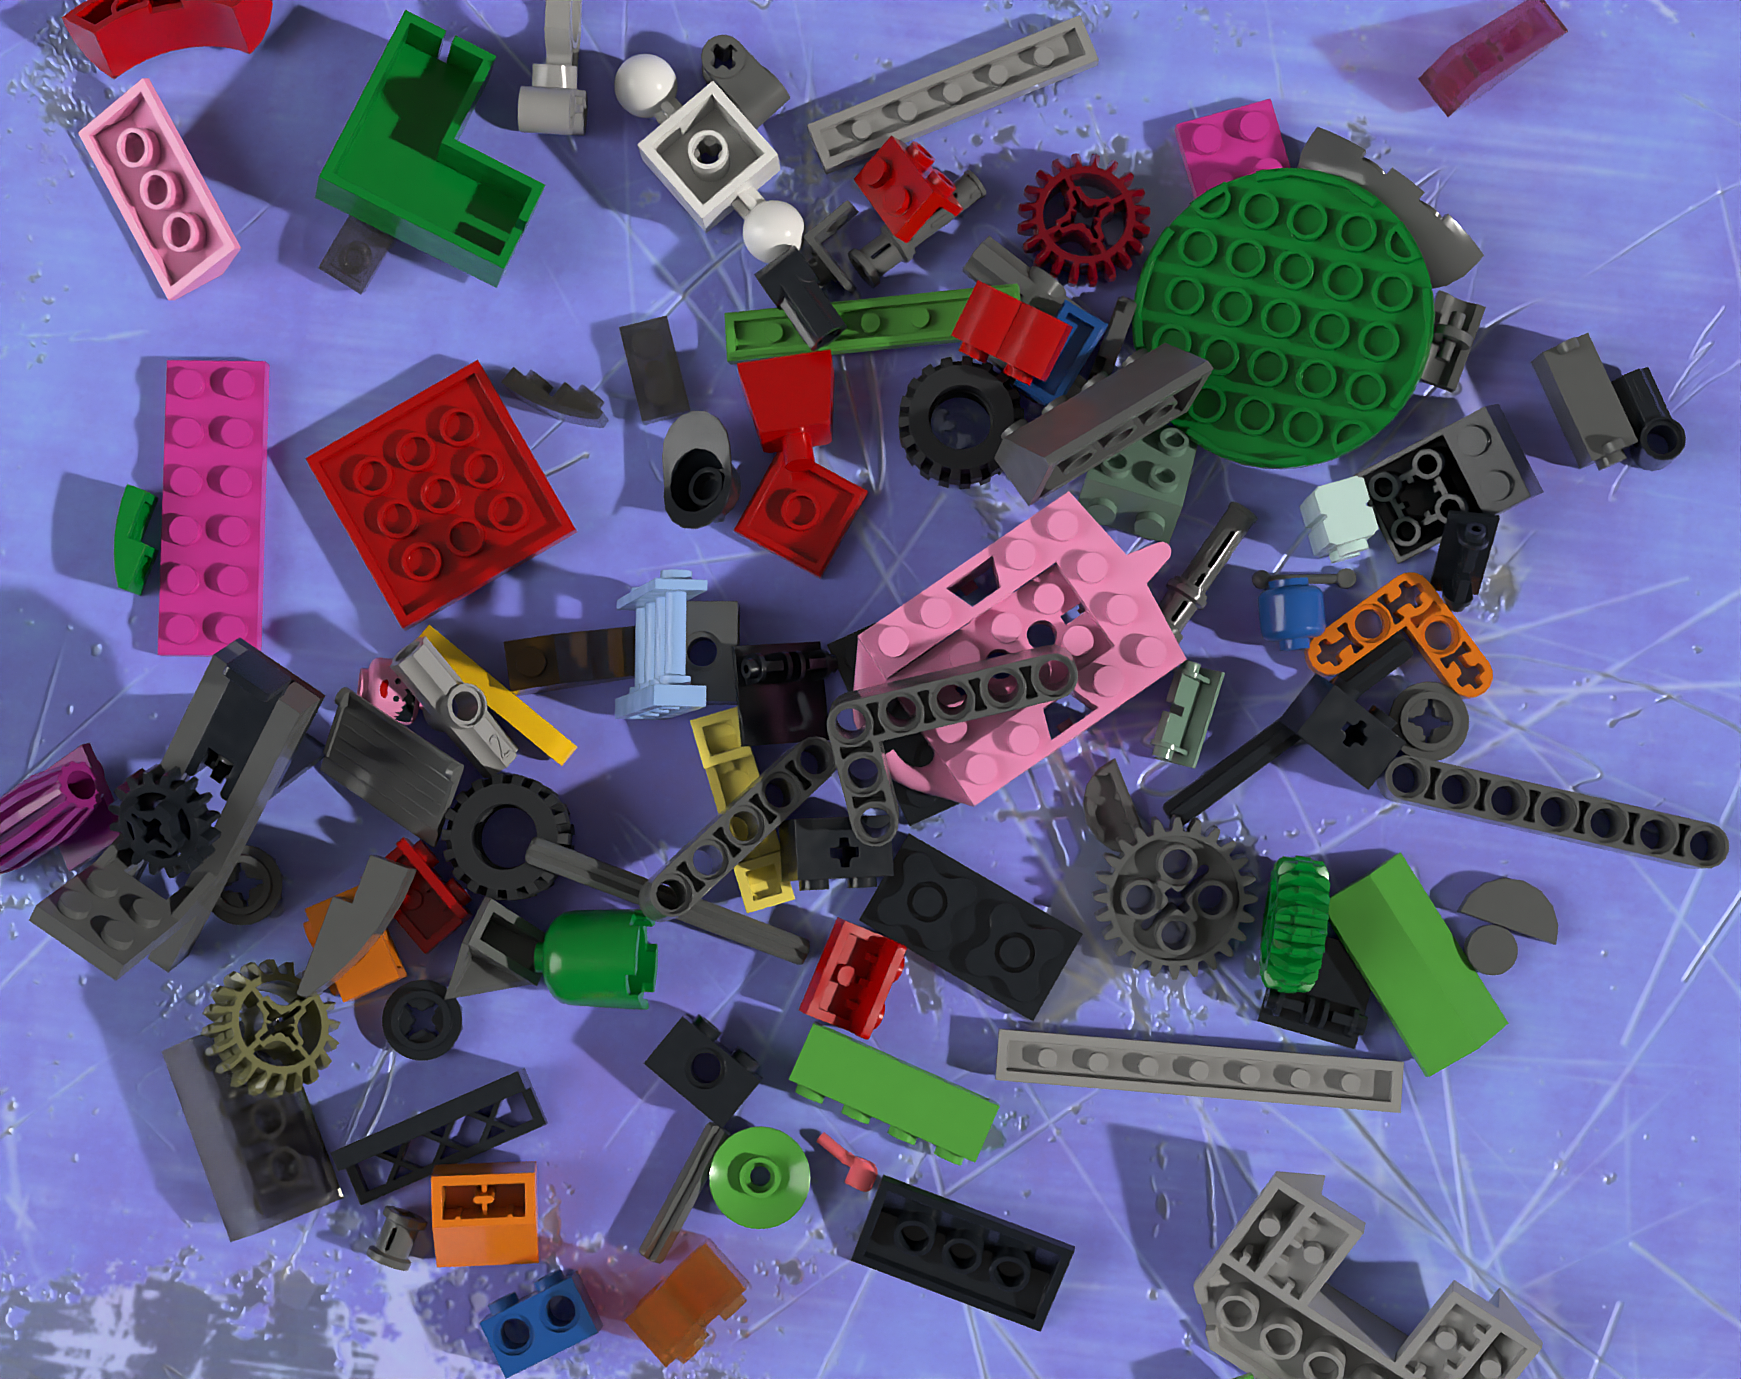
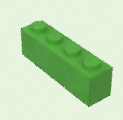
(894, 1092)

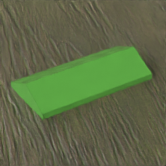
(1414, 965)

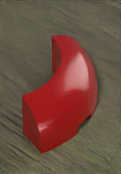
(128, 32)

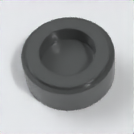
(1491, 949)

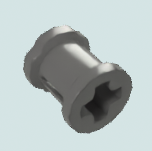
(397, 1238)

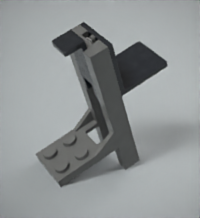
(247, 728)

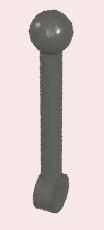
(1344, 578)

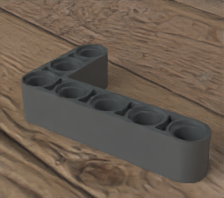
(929, 714)

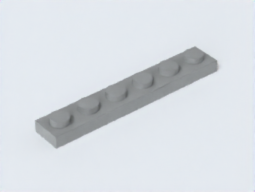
(953, 94)

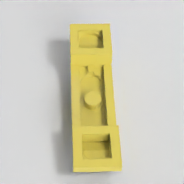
(729, 774)

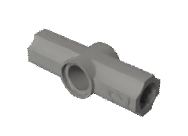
(435, 687)

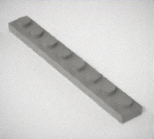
(1199, 1070)

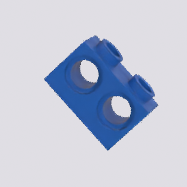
(546, 1332)

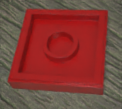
(801, 514)

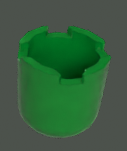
(599, 958)

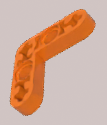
(1414, 623)

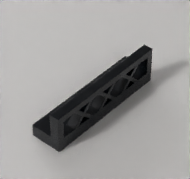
(425, 1122)

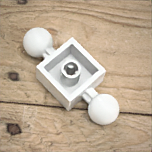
(712, 125)

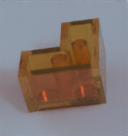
(681, 1306)

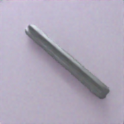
(702, 915)

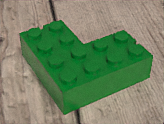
(409, 172)

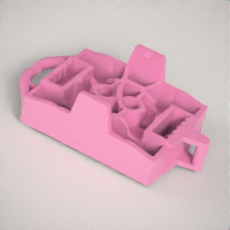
(1116, 644)

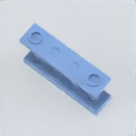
(660, 649)

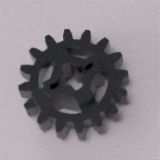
(164, 820)

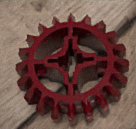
(1068, 183)

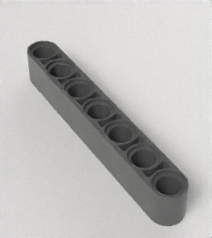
(1575, 808)

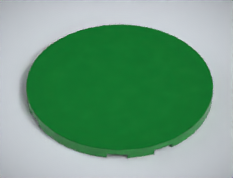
(1300, 306)

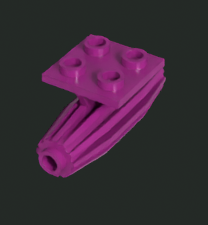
(59, 808)

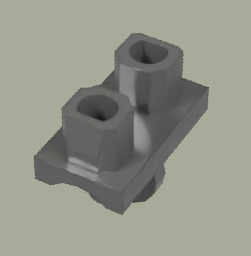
(1452, 340)

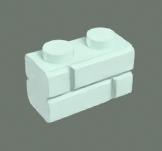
(1339, 519)

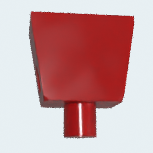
(791, 404)

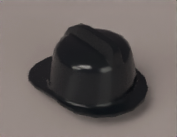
(698, 471)

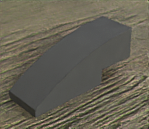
(356, 924)

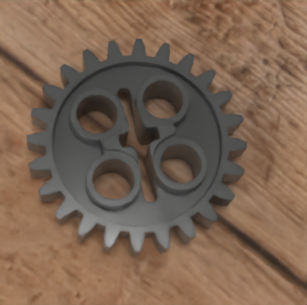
(1205, 928)

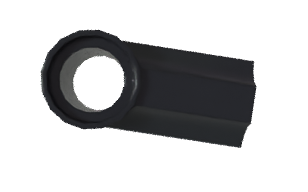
(796, 290)
(1647, 416)

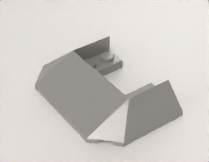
(1282, 1320)

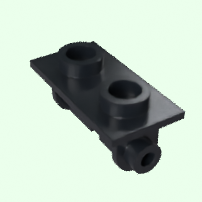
(1463, 556)

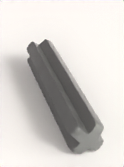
(683, 1194)

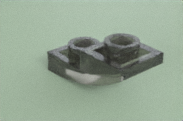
(357, 254)
(567, 404)

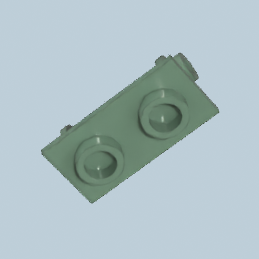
(1186, 724)

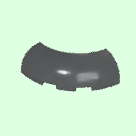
(1441, 240)

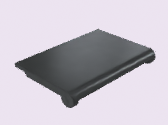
(390, 766)

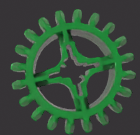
(1294, 924)

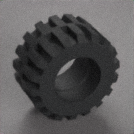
(943, 383)
(467, 824)

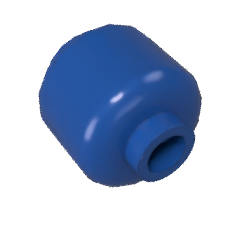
(1291, 613)

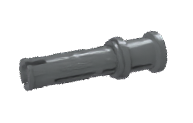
(888, 251)
(1188, 592)

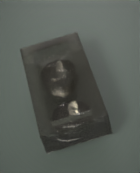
(655, 370)

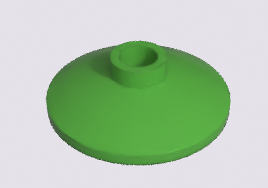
(756, 1204)

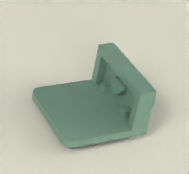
(1142, 485)

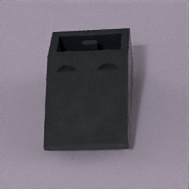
(1460, 468)

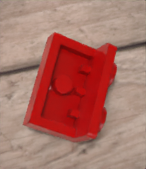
(905, 187)
(431, 905)
(853, 978)

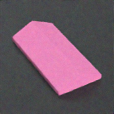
(160, 191)

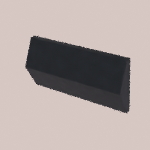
(962, 1253)

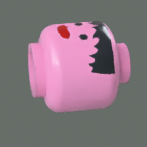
(387, 691)

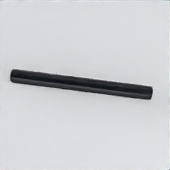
(1277, 737)

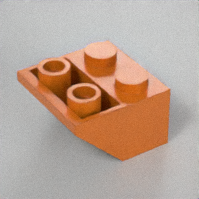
(485, 1213)

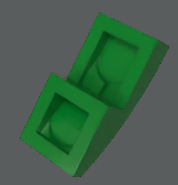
(132, 557)

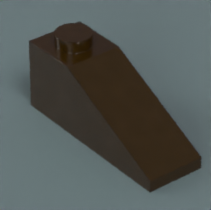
(570, 660)

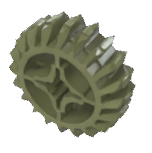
(299, 1055)

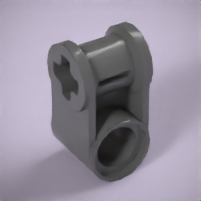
(747, 83)

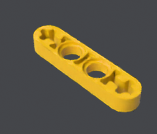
(503, 700)

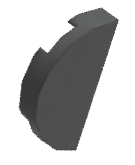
(1114, 336)
(1109, 807)
(1514, 907)

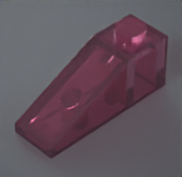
(1491, 55)

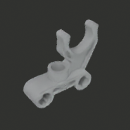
(553, 100)

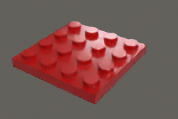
(441, 495)

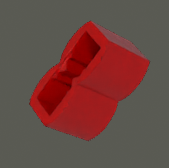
(1011, 332)

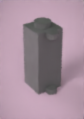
(1585, 402)

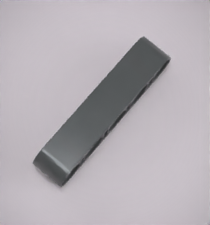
(719, 842)

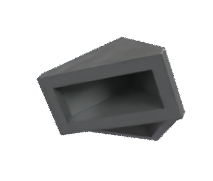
(495, 953)

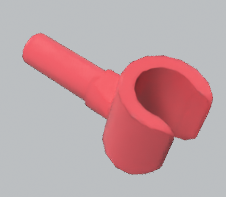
(861, 1172)

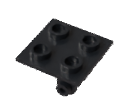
(781, 691)
(1331, 1009)

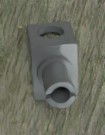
(822, 262)

